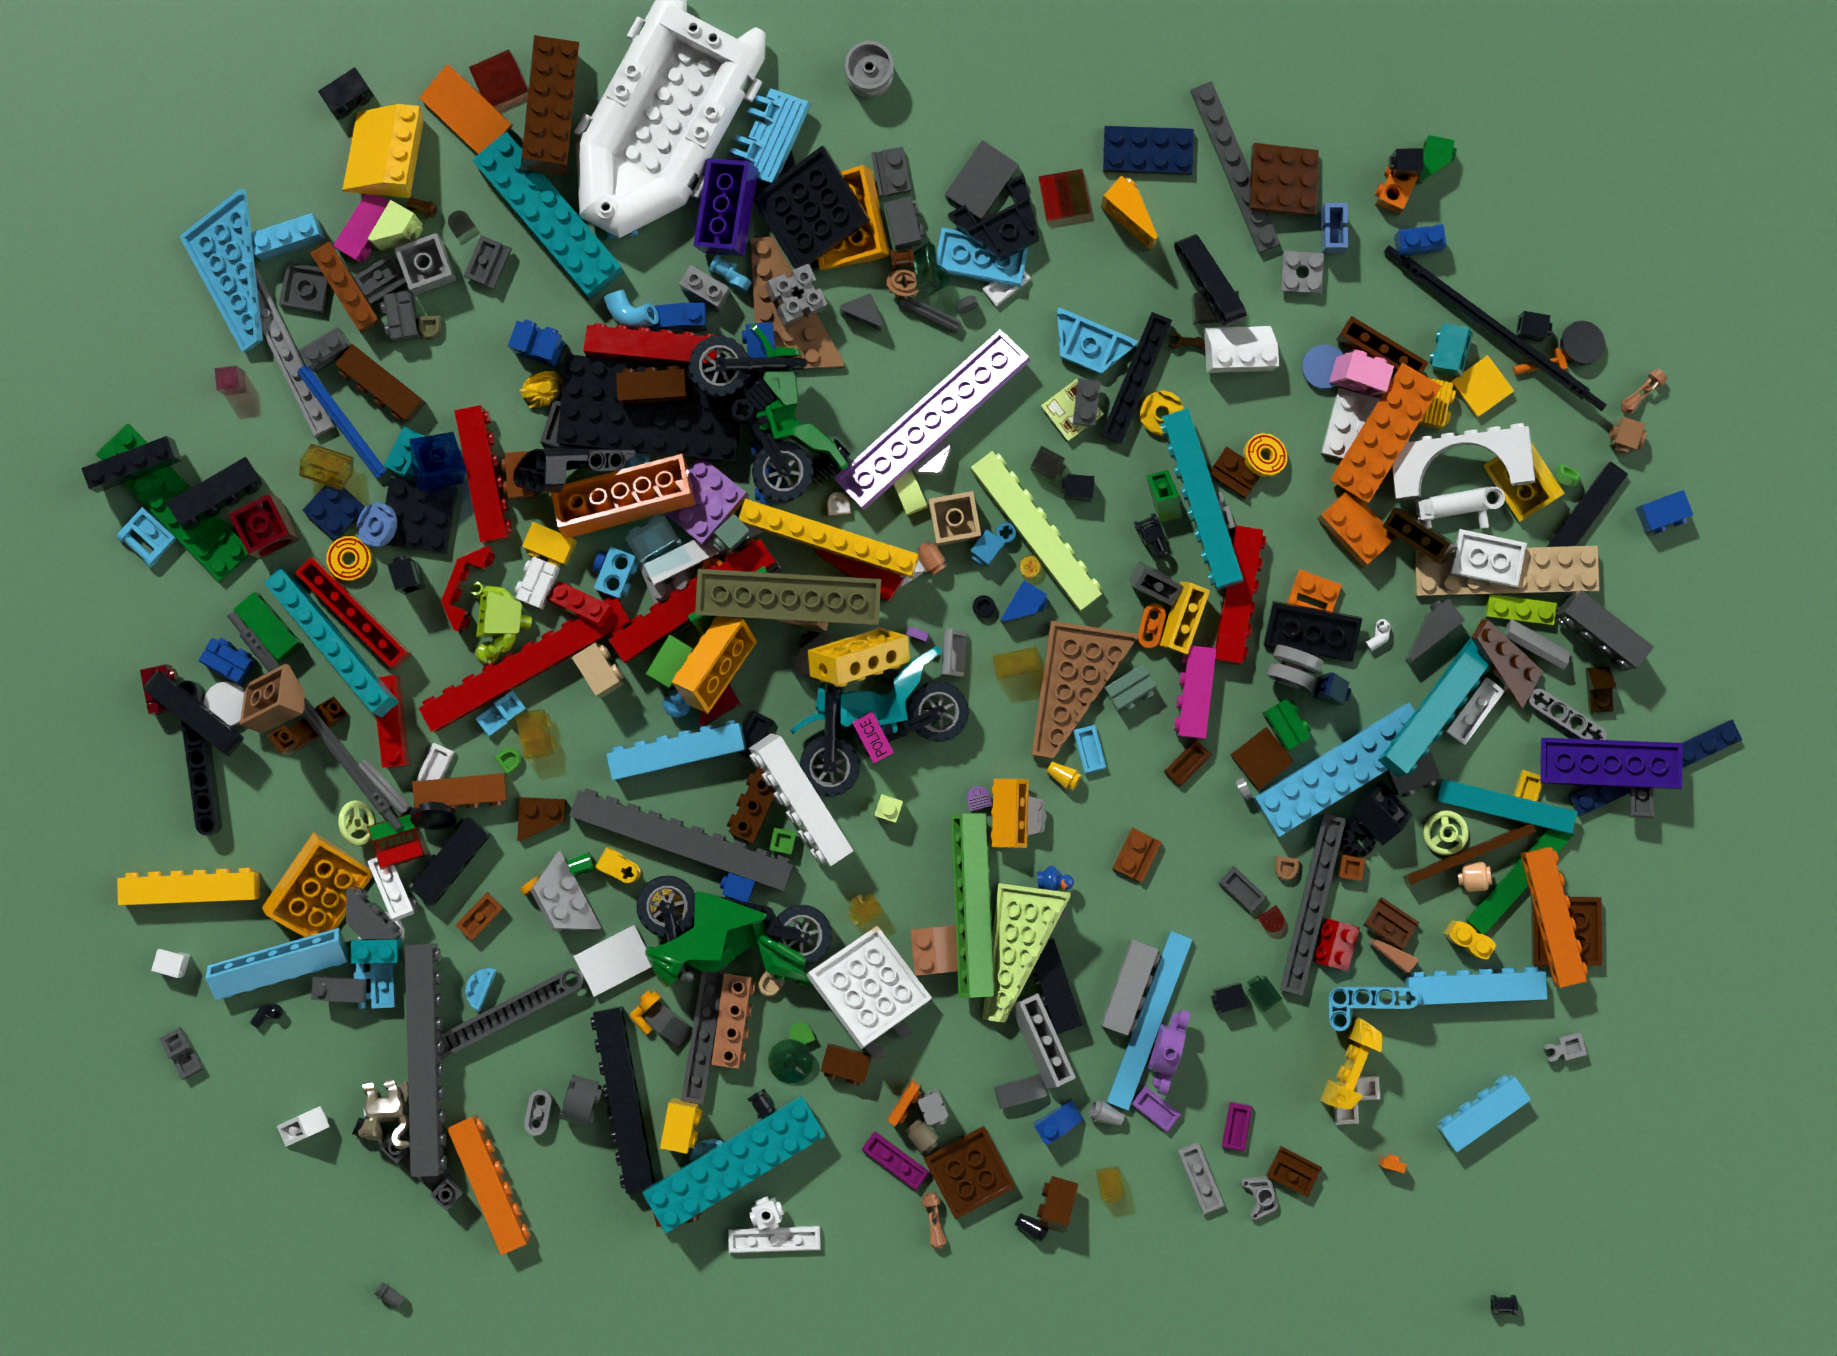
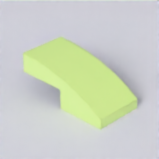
(910, 493)

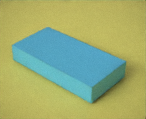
(1089, 749)

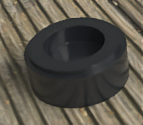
(983, 606)

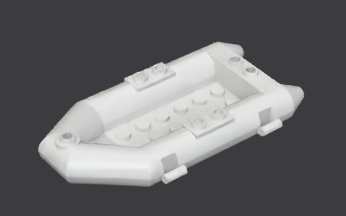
(662, 117)

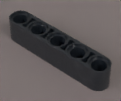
(1210, 280)
(193, 713)

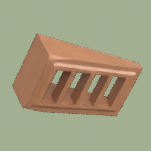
(1400, 959)

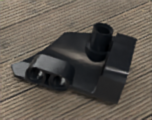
(546, 468)

